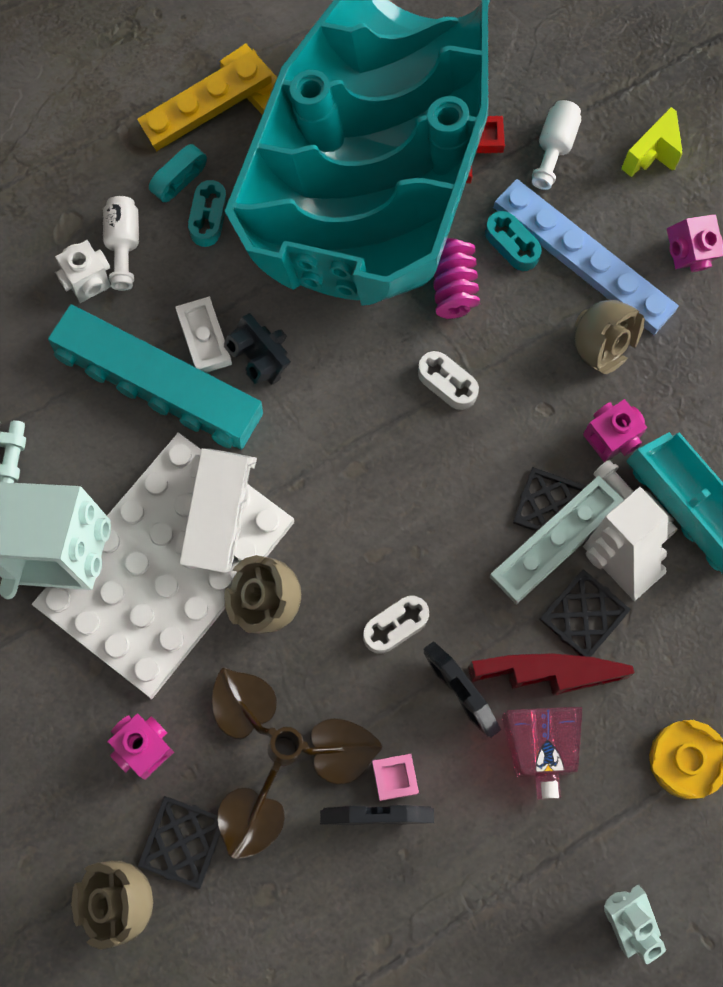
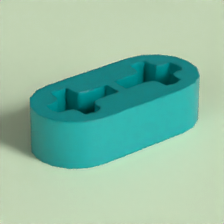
(178, 173)
(200, 212)
(510, 243)

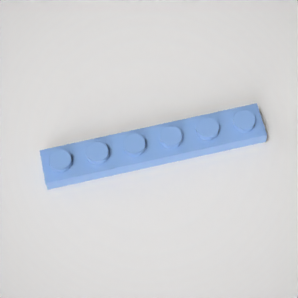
(586, 255)

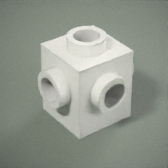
(83, 270)

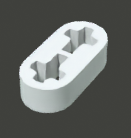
(453, 374)
(390, 617)

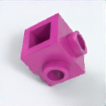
(695, 242)
(615, 430)
(152, 752)

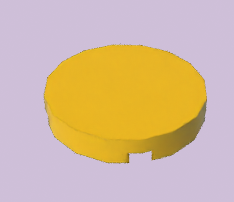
(688, 759)

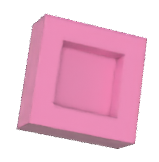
(395, 777)

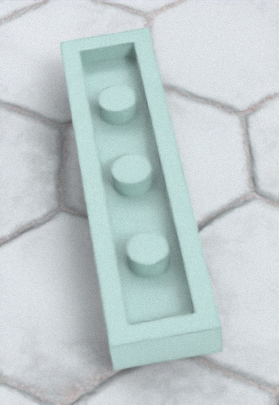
(556, 540)

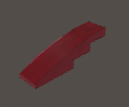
(562, 671)

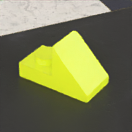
(659, 142)

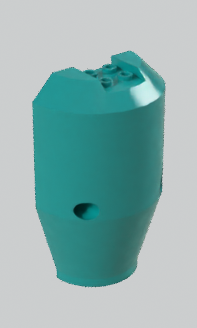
(365, 150)

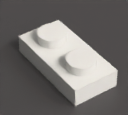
(203, 335)

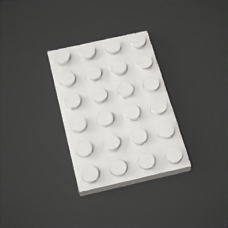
(144, 602)

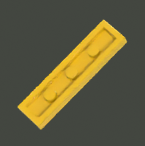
(205, 100)

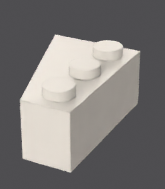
(214, 509)
(631, 543)

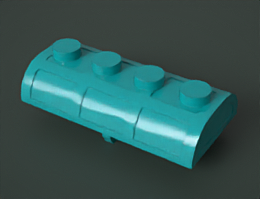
(685, 490)

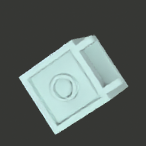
(49, 537)

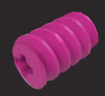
(454, 280)

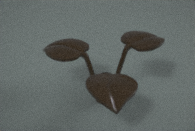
(340, 750)

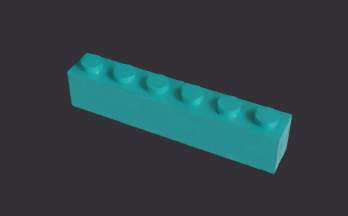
(155, 377)

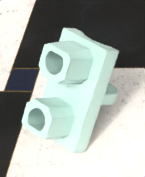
(634, 924)

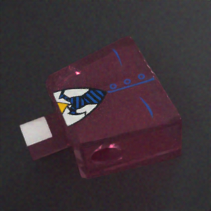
(544, 745)

